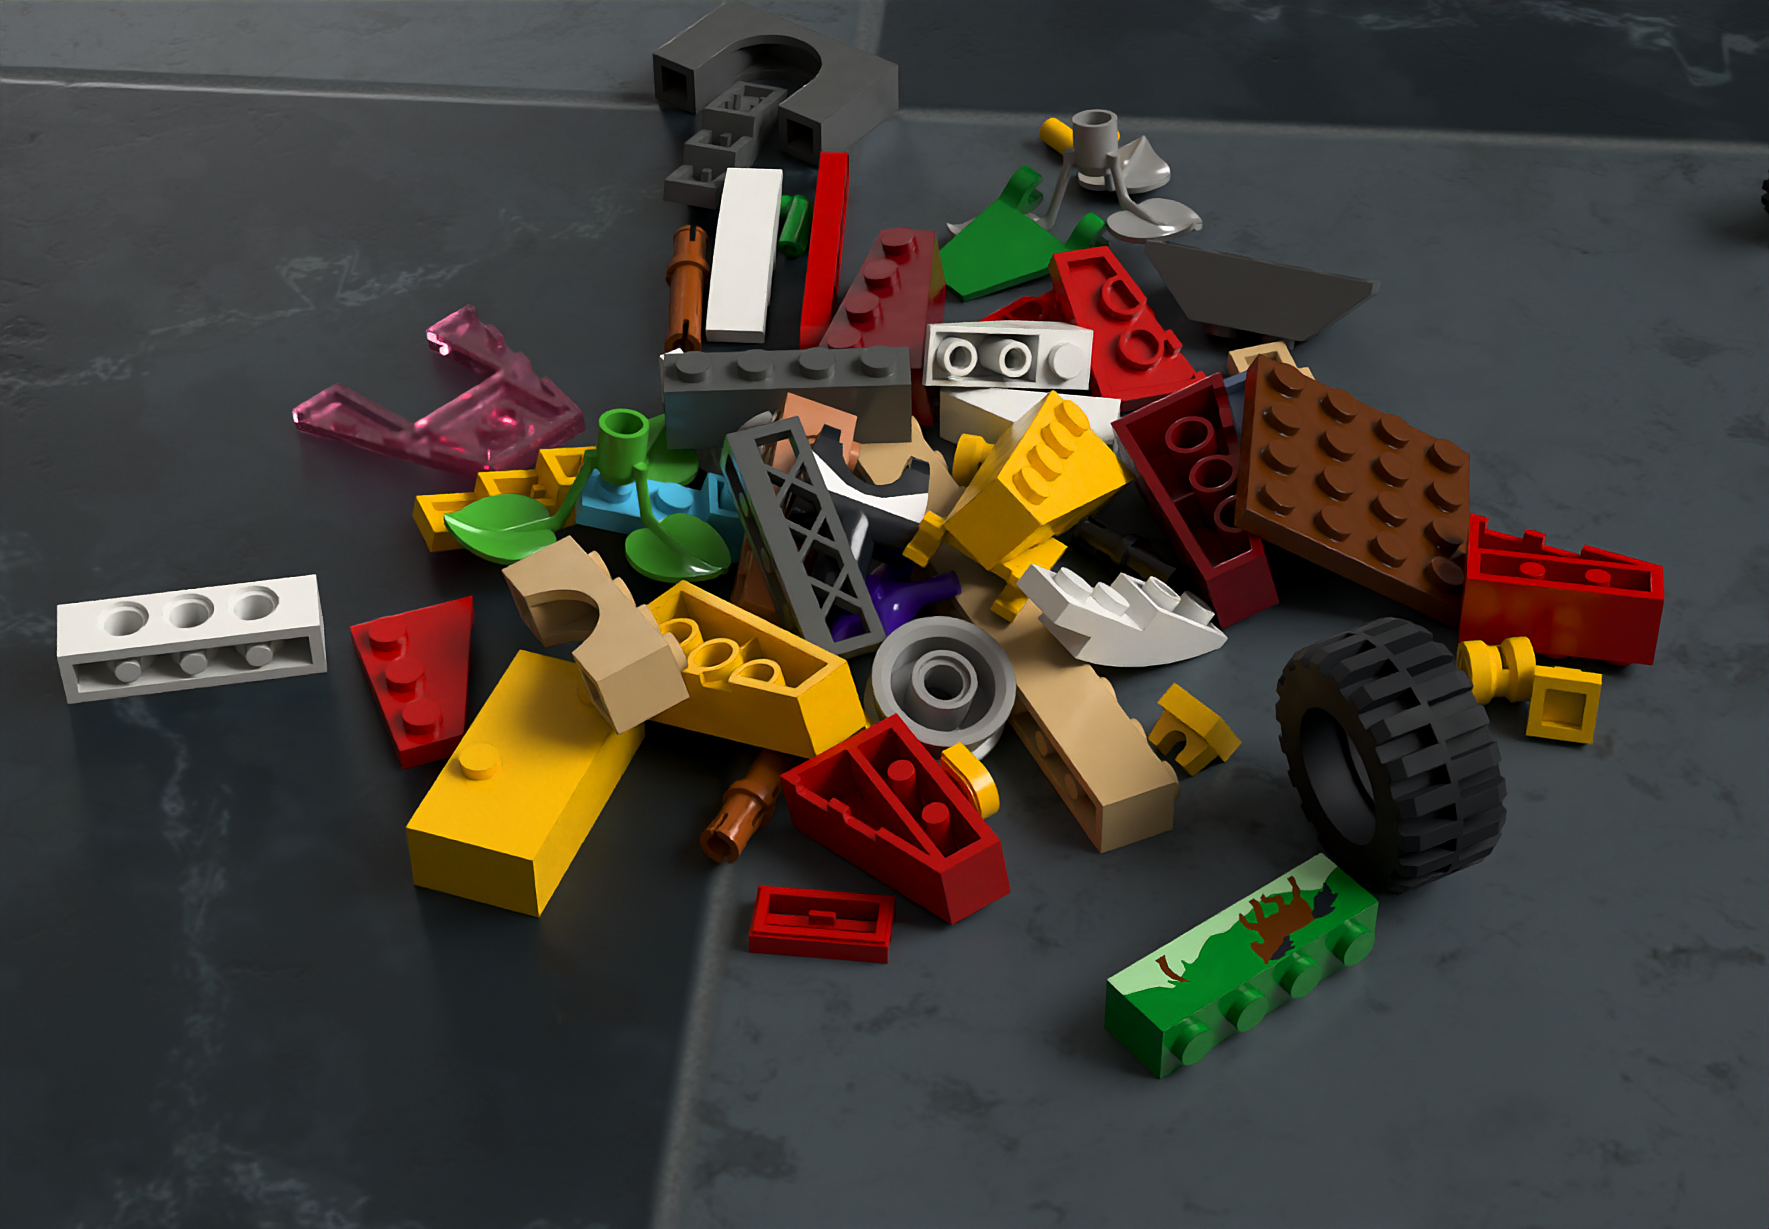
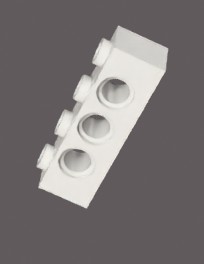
(190, 639)

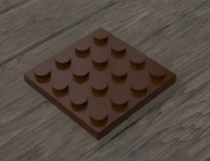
(1353, 489)

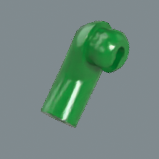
(797, 218)

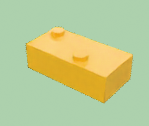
(520, 789)

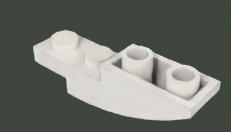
(1123, 623)

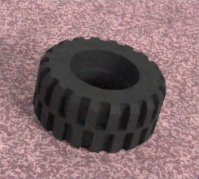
(1391, 755)

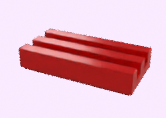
(821, 932)

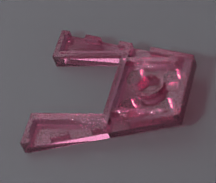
(483, 430)

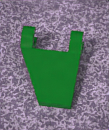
(1007, 246)

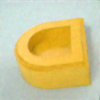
(971, 779)

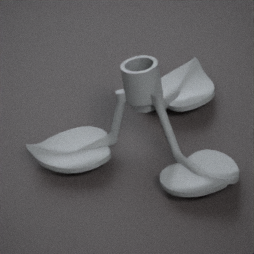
(1128, 171)

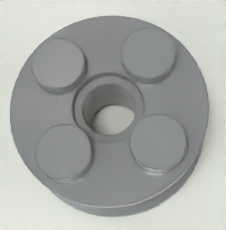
(956, 661)

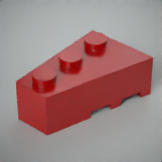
(899, 820)

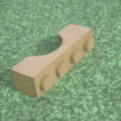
(624, 656)

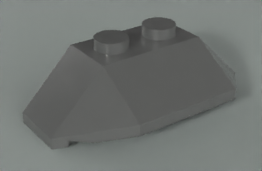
(1256, 293)

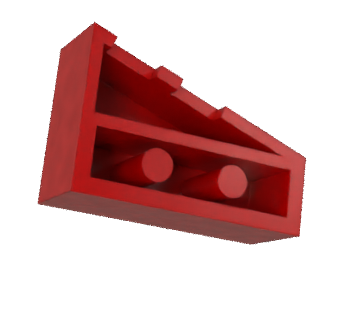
(1559, 599)

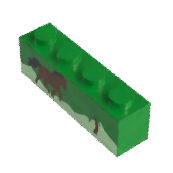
(1240, 965)

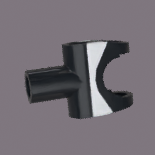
(874, 517)

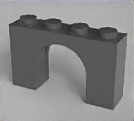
(842, 91)

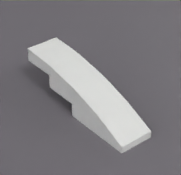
(744, 255)

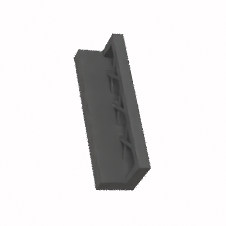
(774, 537)

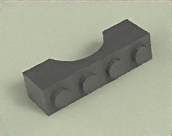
(723, 390)

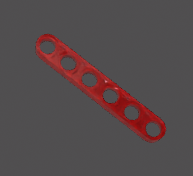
(825, 248)

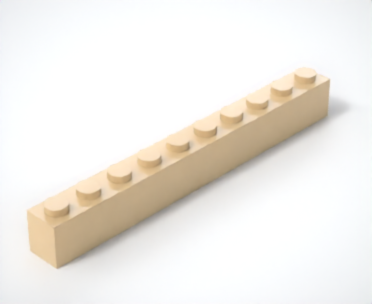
(1060, 703)

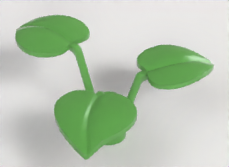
(626, 451)

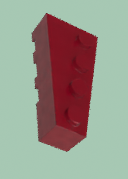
(892, 303)
(1188, 477)

